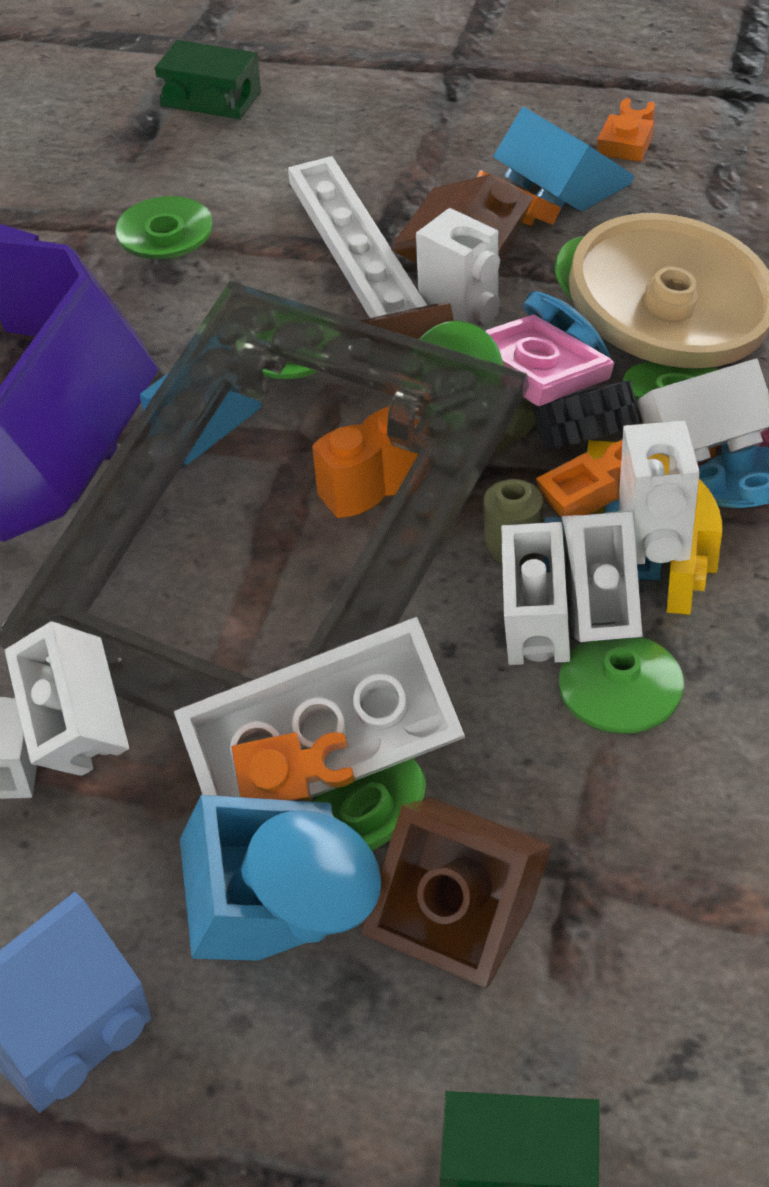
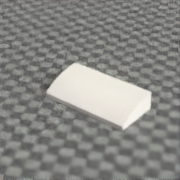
(373, 690)

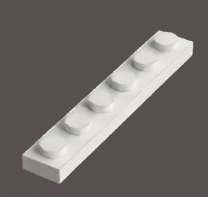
(353, 238)

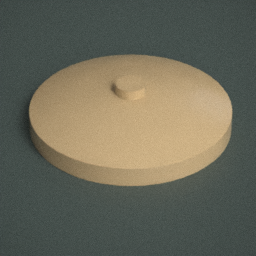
(671, 290)

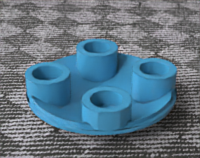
(565, 318)
(738, 477)
(312, 873)

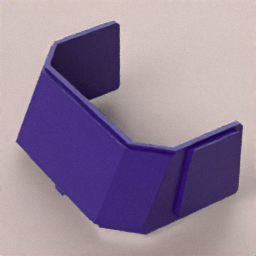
(69, 386)

